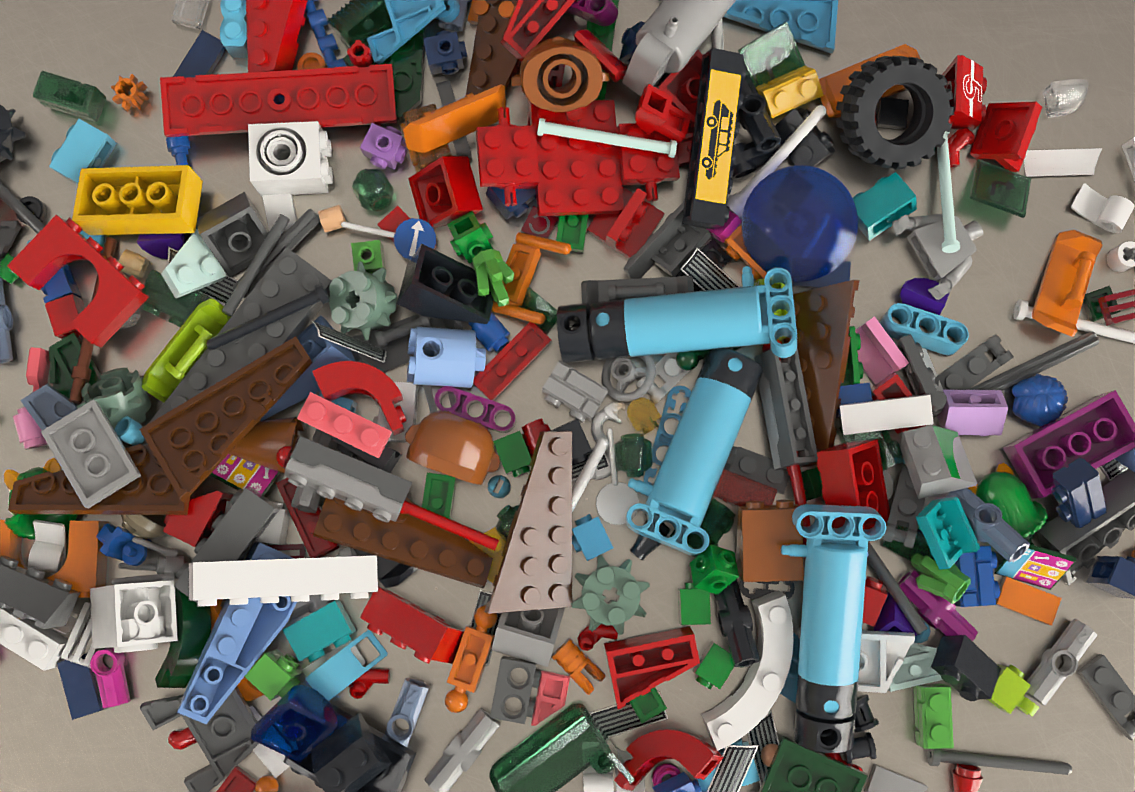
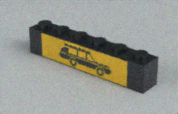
(714, 139)

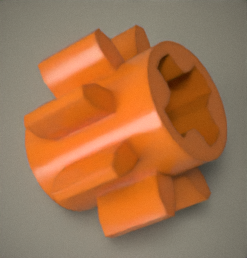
(133, 100)

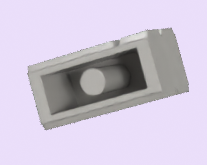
(574, 391)

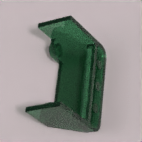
(558, 755)

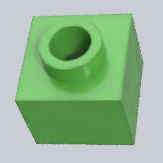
(377, 259)

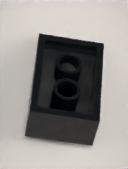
(443, 288)

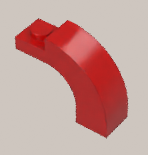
(361, 378)
(666, 744)

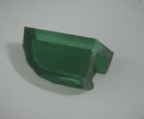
(535, 302)

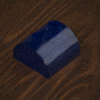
(296, 723)

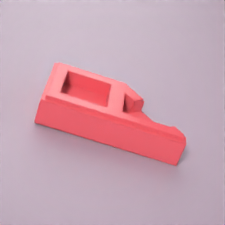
(37, 367)
(550, 695)

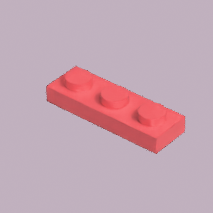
(344, 425)

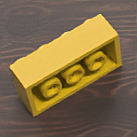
(137, 200)

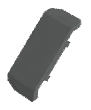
(633, 288)
(396, 339)

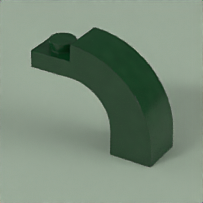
(192, 635)

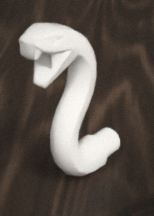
(608, 412)

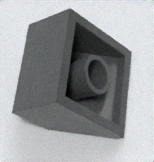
(233, 233)

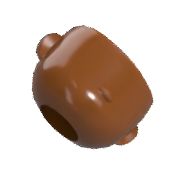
(578, 92)
(452, 446)

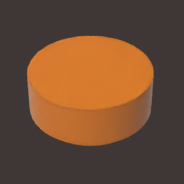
(311, 61)

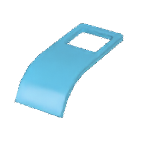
(342, 668)

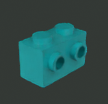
(883, 204)
(319, 631)

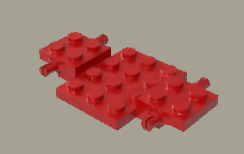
(570, 172)

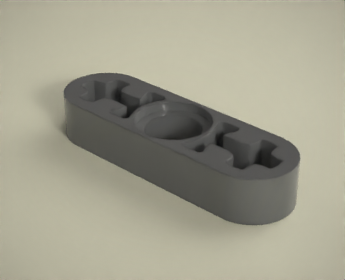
(447, 96)

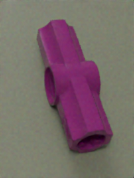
(935, 609)

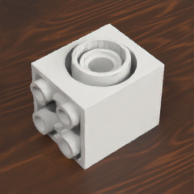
(289, 158)
(133, 615)

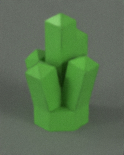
(490, 272)
(945, 583)

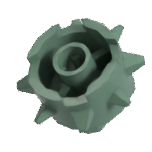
(362, 300)
(119, 395)
(617, 611)

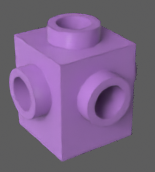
(384, 146)

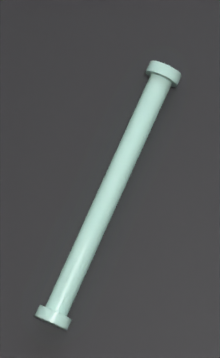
(607, 138)
(950, 243)

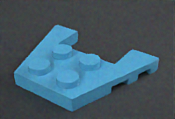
(407, 20)

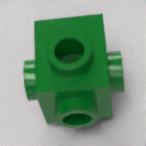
(469, 236)
(714, 569)

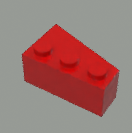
(530, 23)
(273, 33)
(411, 627)
(648, 661)

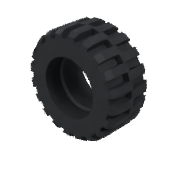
(928, 120)

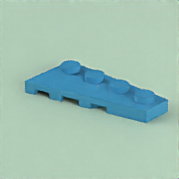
(809, 20)

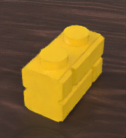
(790, 90)

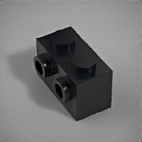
(966, 667)

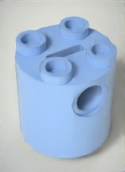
(451, 360)

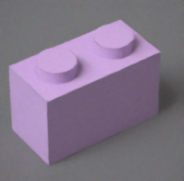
(974, 412)

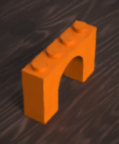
(84, 564)

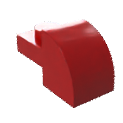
(659, 115)

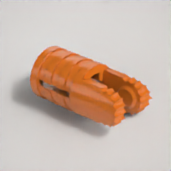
(573, 662)

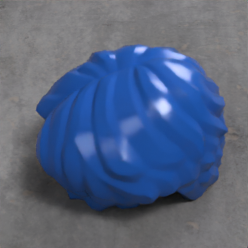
(1039, 399)

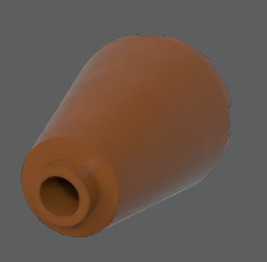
(266, 439)

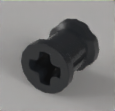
(868, 720)
(863, 747)

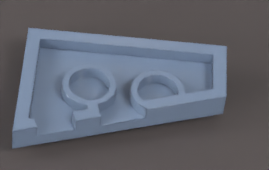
(48, 406)

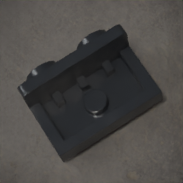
(815, 144)

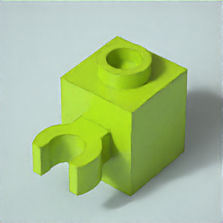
(1011, 690)

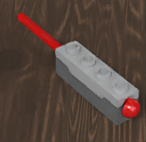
(787, 418)
(362, 486)

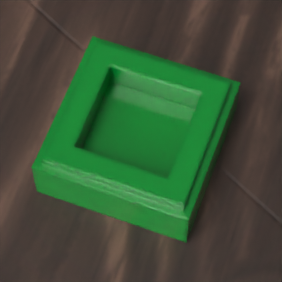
(648, 705)

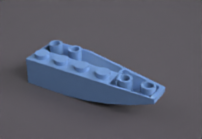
(234, 646)

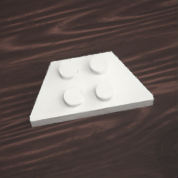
(880, 658)

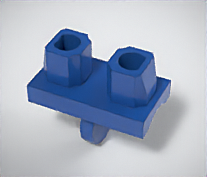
(119, 545)

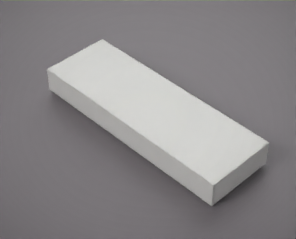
(886, 414)

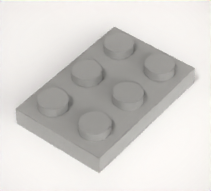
(90, 453)

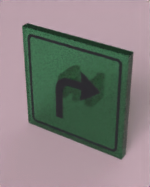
(772, 55)
(1000, 188)

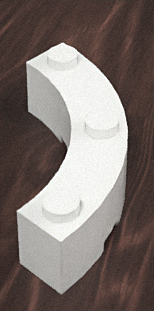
(763, 680)

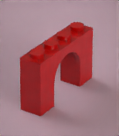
(116, 294)

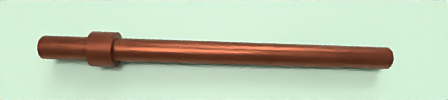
(81, 372)

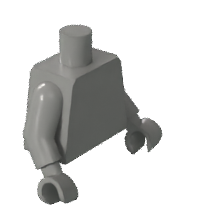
(927, 243)

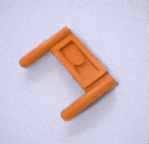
(523, 262)

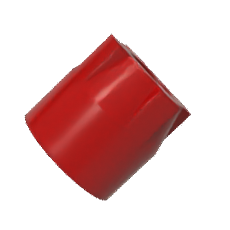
(361, 61)

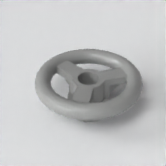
(618, 367)

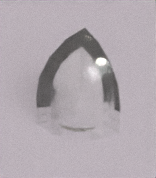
(1065, 96)

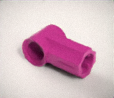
(112, 680)

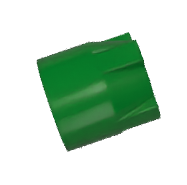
(5, 272)

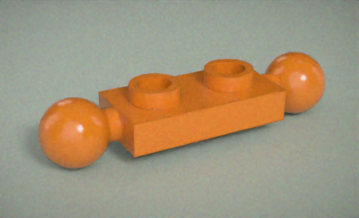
(470, 660)

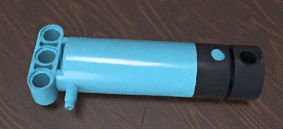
(681, 321)
(831, 622)

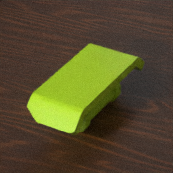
(184, 349)

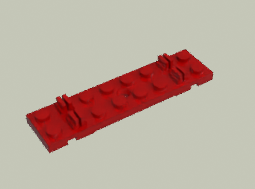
(234, 100)

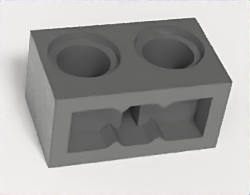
(507, 688)

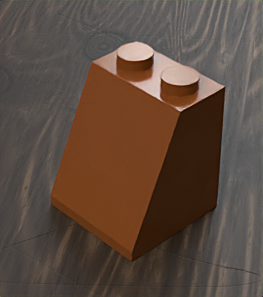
(759, 541)

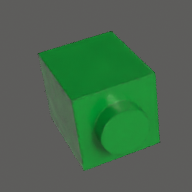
(513, 454)
(693, 605)
(714, 666)

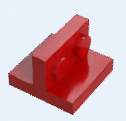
(1006, 133)
(630, 229)

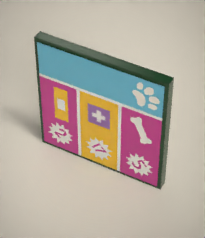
(243, 473)
(1037, 567)

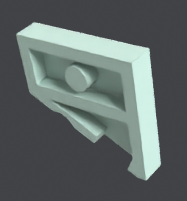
(192, 267)
(916, 668)

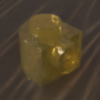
(642, 415)

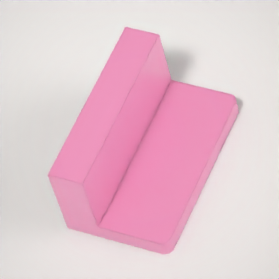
(878, 352)

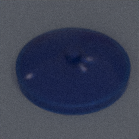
(799, 222)

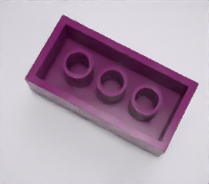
(1092, 431)

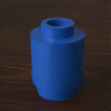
(491, 335)

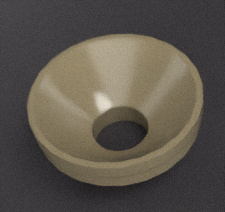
(144, 525)

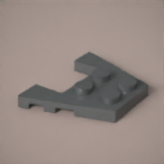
(223, 739)

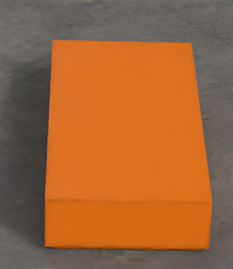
(1028, 600)

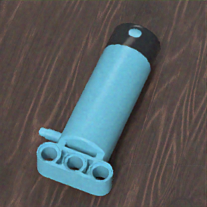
(698, 450)

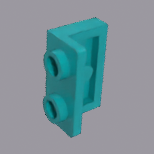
(947, 531)

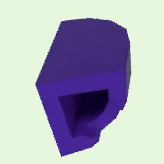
(158, 244)
(916, 294)
(892, 618)

